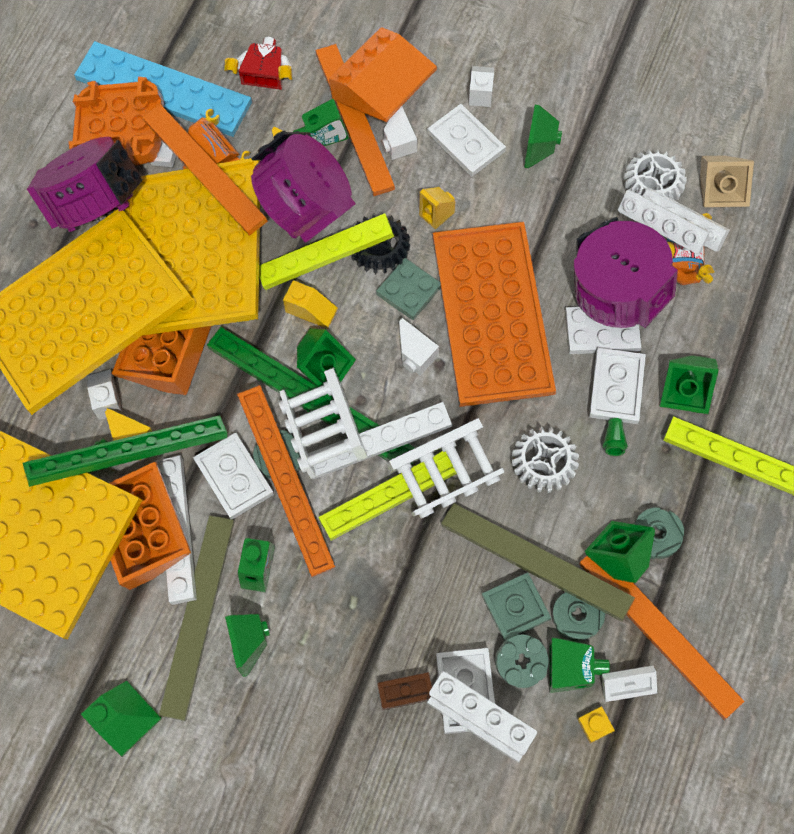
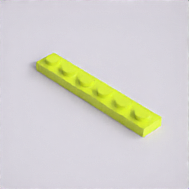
(325, 251)
(731, 454)
(381, 498)

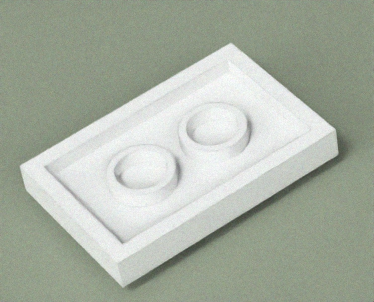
(466, 140)
(587, 335)
(617, 385)
(233, 476)
(471, 669)

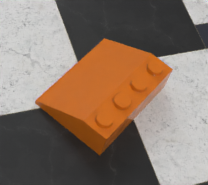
(381, 75)
(163, 359)
(154, 535)

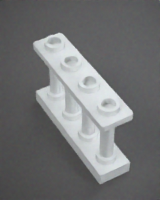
(673, 220)
(344, 425)
(425, 454)
(481, 717)

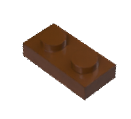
(405, 691)

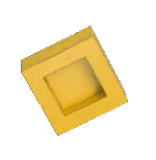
(596, 724)

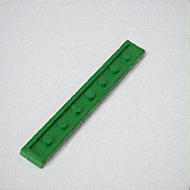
(124, 450)

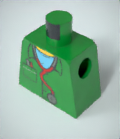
(256, 563)

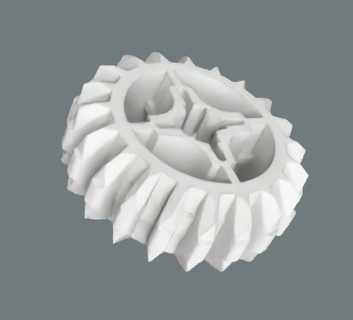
(659, 173)
(561, 450)

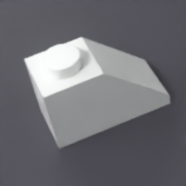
(481, 86)
(399, 136)
(416, 349)
(103, 393)

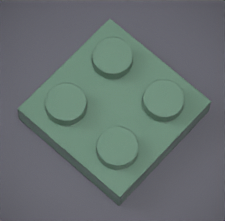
(408, 289)
(516, 606)

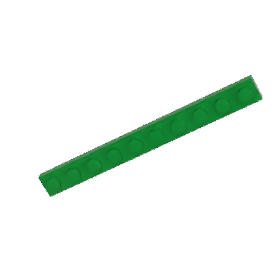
(281, 378)

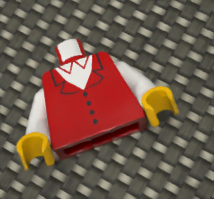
(261, 65)

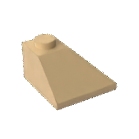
(726, 181)

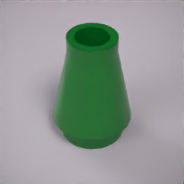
(615, 438)

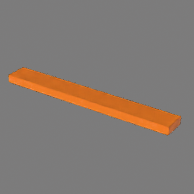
(358, 129)
(205, 170)
(286, 481)
(673, 645)

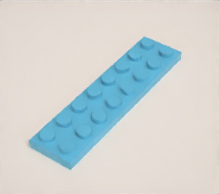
(182, 94)

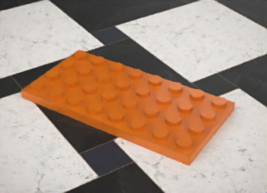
(493, 314)

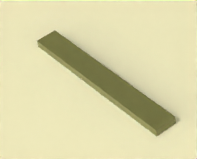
(538, 562)
(197, 619)

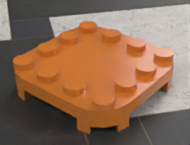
(118, 114)

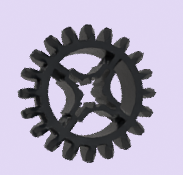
(383, 255)

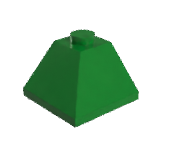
(542, 136)
(322, 352)
(690, 384)
(623, 550)
(247, 640)
(121, 717)

